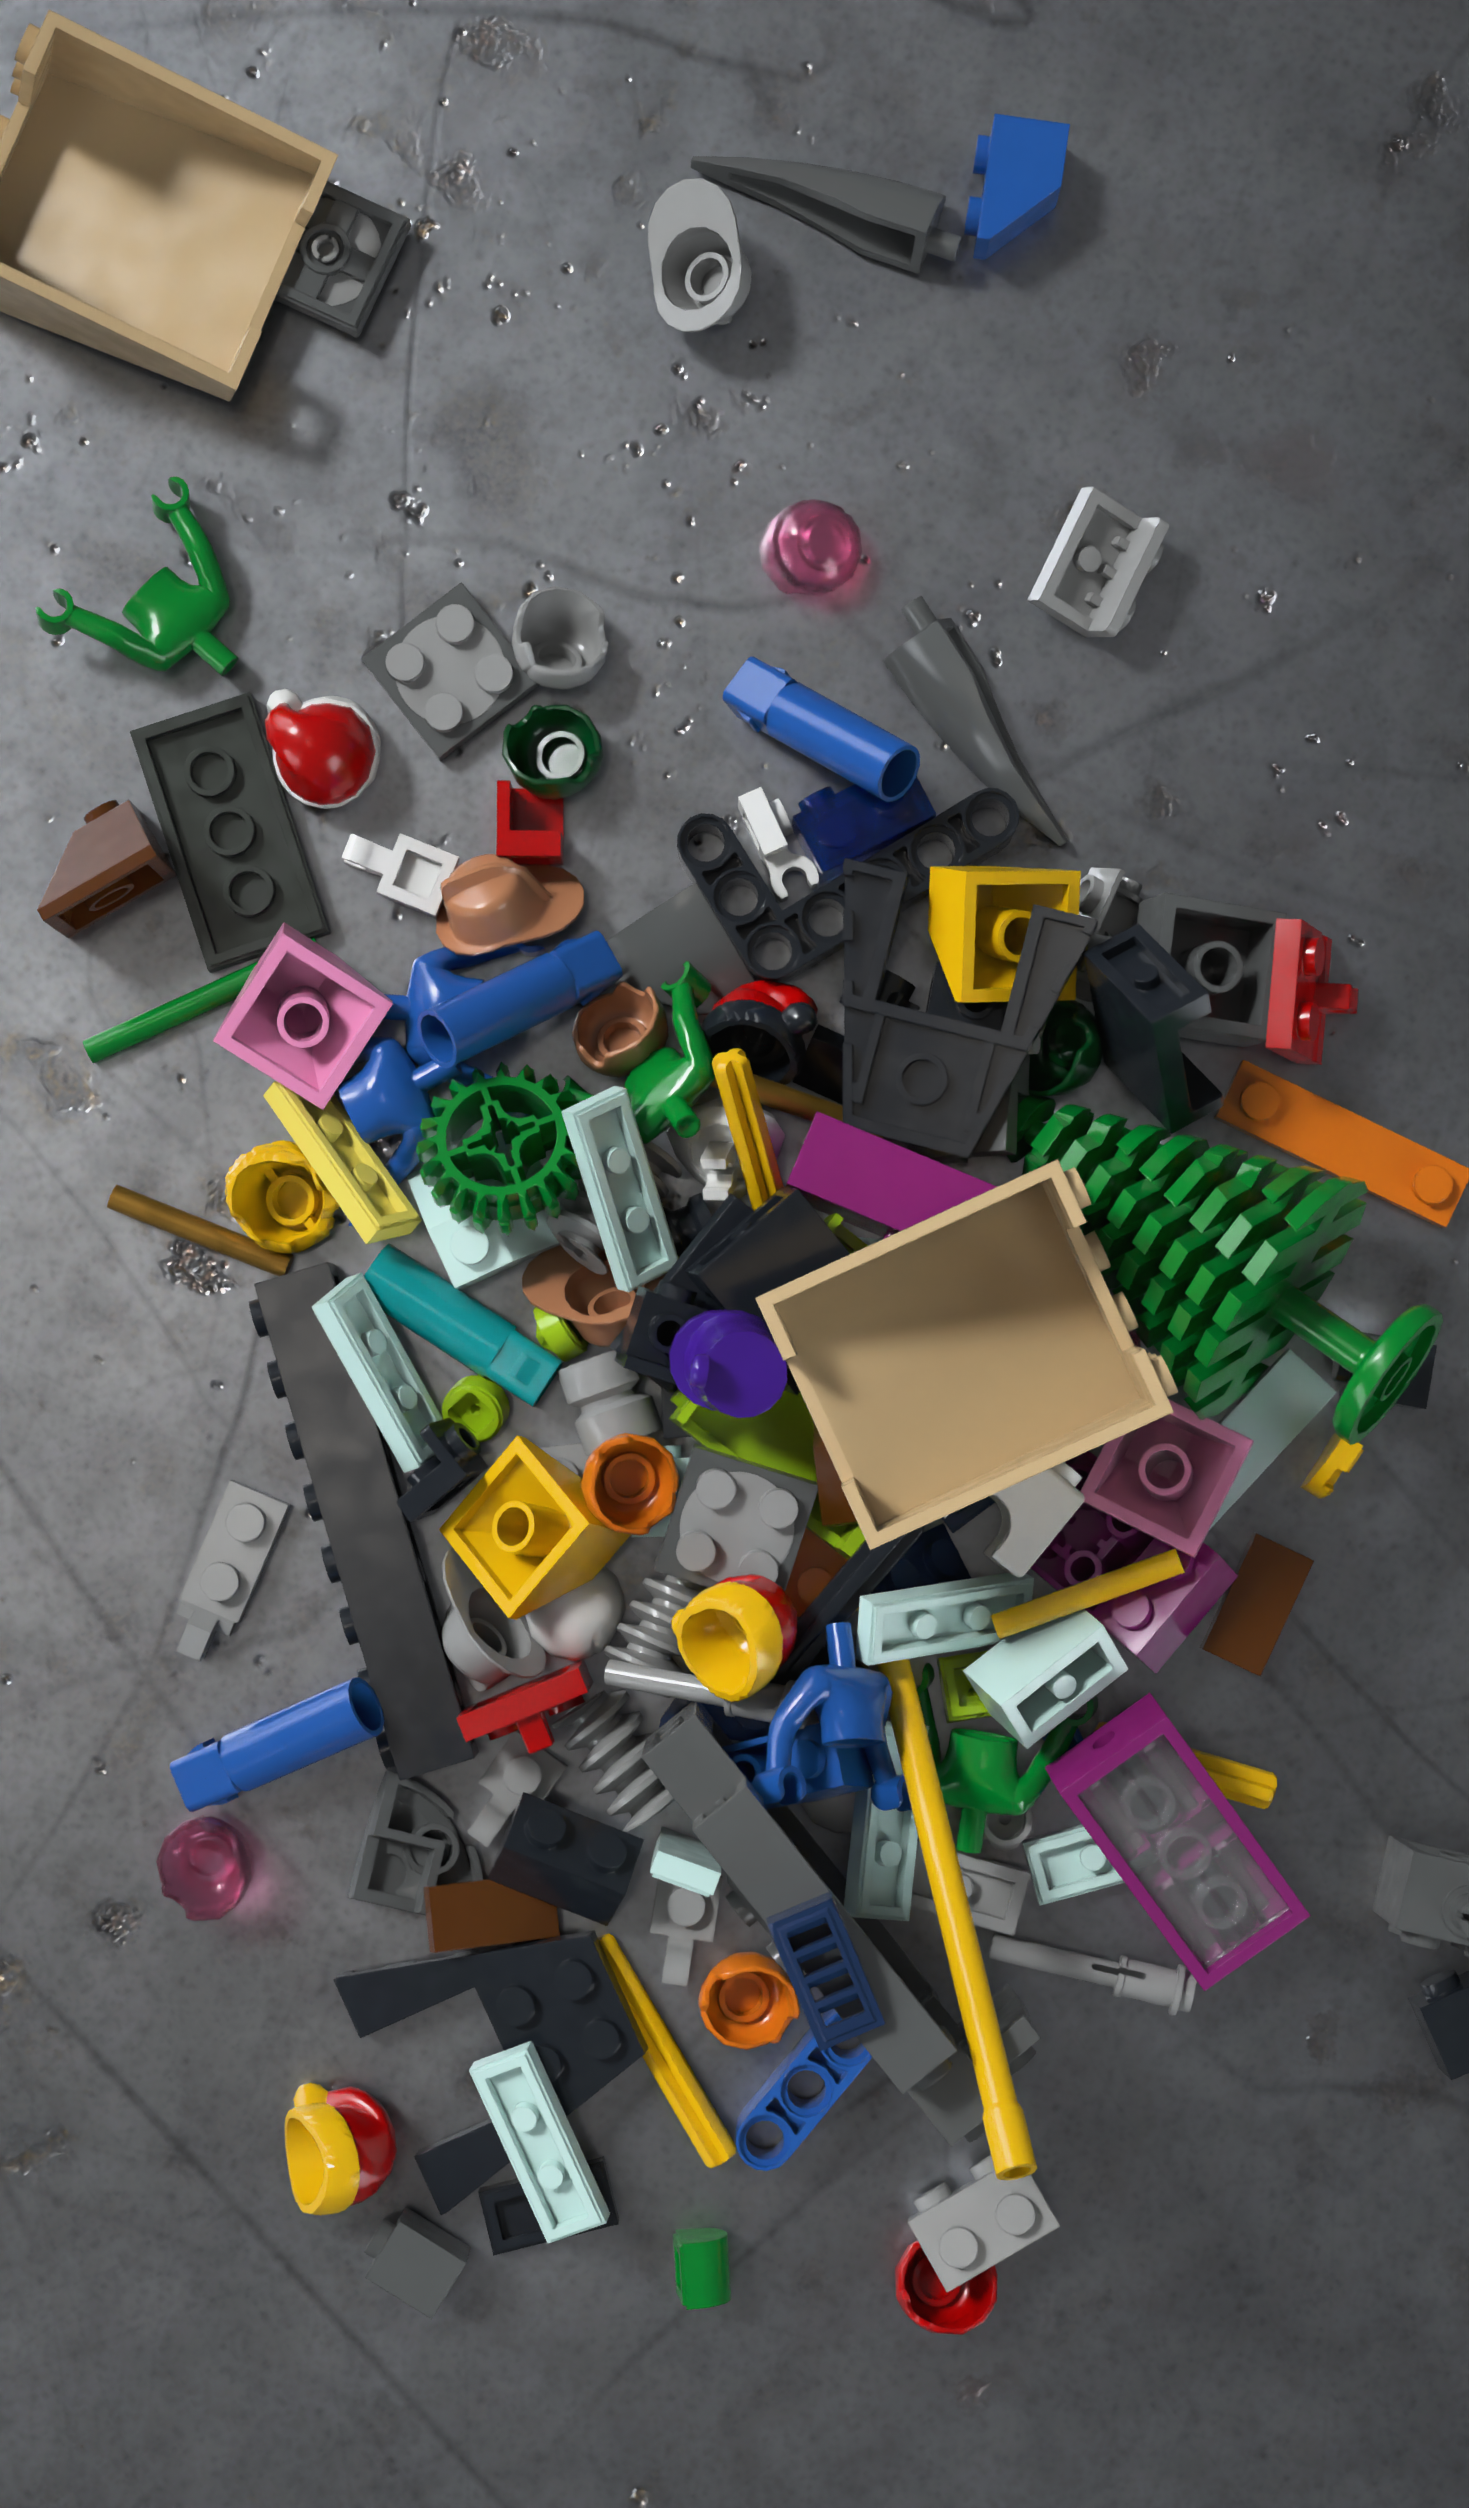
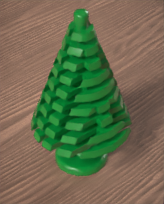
(1225, 1258)

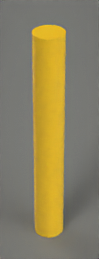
(1087, 1593)

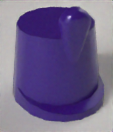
(728, 1363)

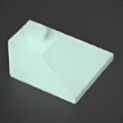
(469, 1253)

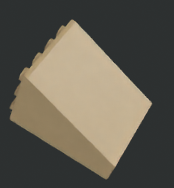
(145, 208)
(966, 1353)

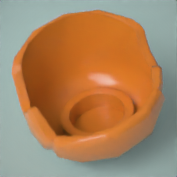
(630, 1483)
(748, 2001)

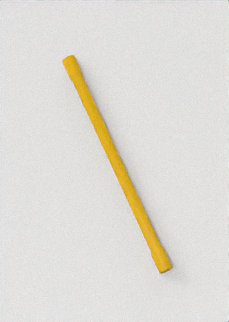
(1002, 2114)

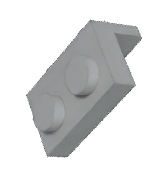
(1098, 565)
(979, 2223)

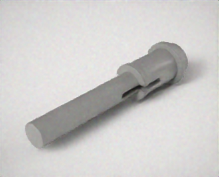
(687, 1687)
(1128, 1978)

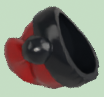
(769, 1016)

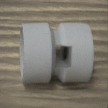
(607, 1400)

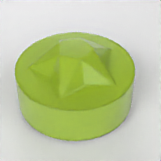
(558, 1335)
(477, 1405)

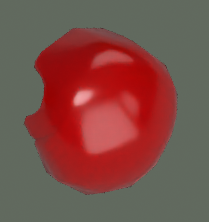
(930, 2305)

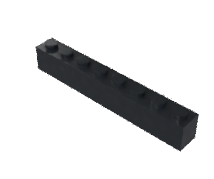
(368, 1534)

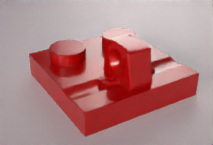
(1303, 992)
(524, 1707)

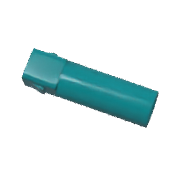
(460, 1325)

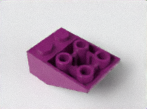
(1148, 1620)

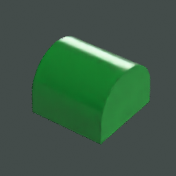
(702, 2267)

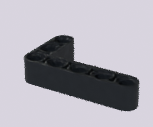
(791, 925)

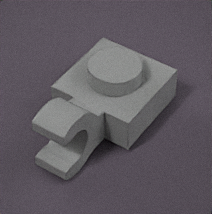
(510, 1776)
(682, 1918)

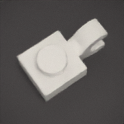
(768, 828)
(408, 872)

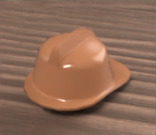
(504, 904)
(575, 1293)

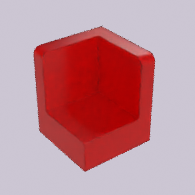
(529, 827)

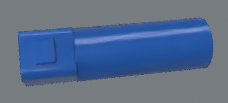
(822, 730)
(518, 999)
(278, 1744)

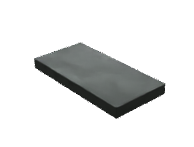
(228, 830)

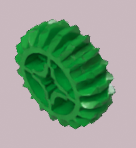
(488, 1099)

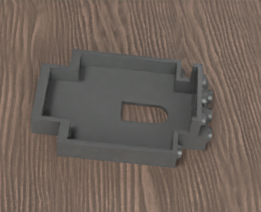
(782, 1866)

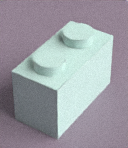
(1045, 1674)

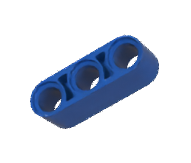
(792, 2114)

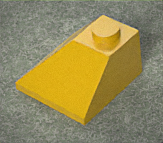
(982, 920)
(529, 1531)

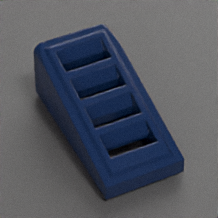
(801, 1919)

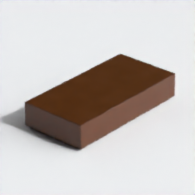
(1257, 1604)
(484, 1915)

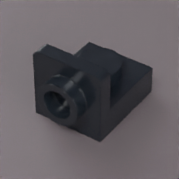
(445, 1475)

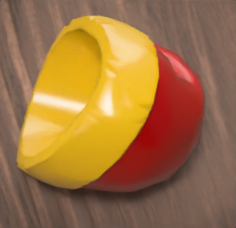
(736, 1635)
(337, 2147)

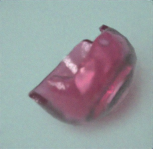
(811, 548)
(205, 1867)

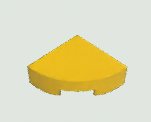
(1334, 1459)

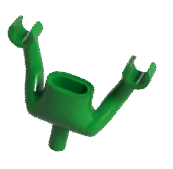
(165, 609)
(665, 1082)
(982, 1768)

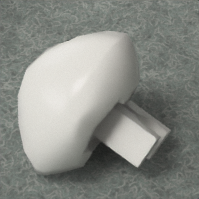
(712, 1153)

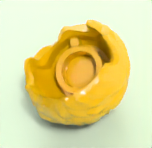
(279, 1198)

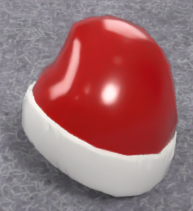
(322, 748)

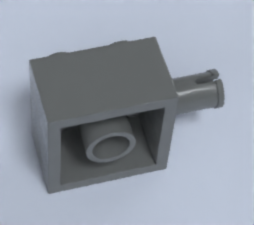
(1225, 951)
(1424, 1894)

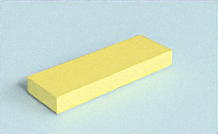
(345, 1165)

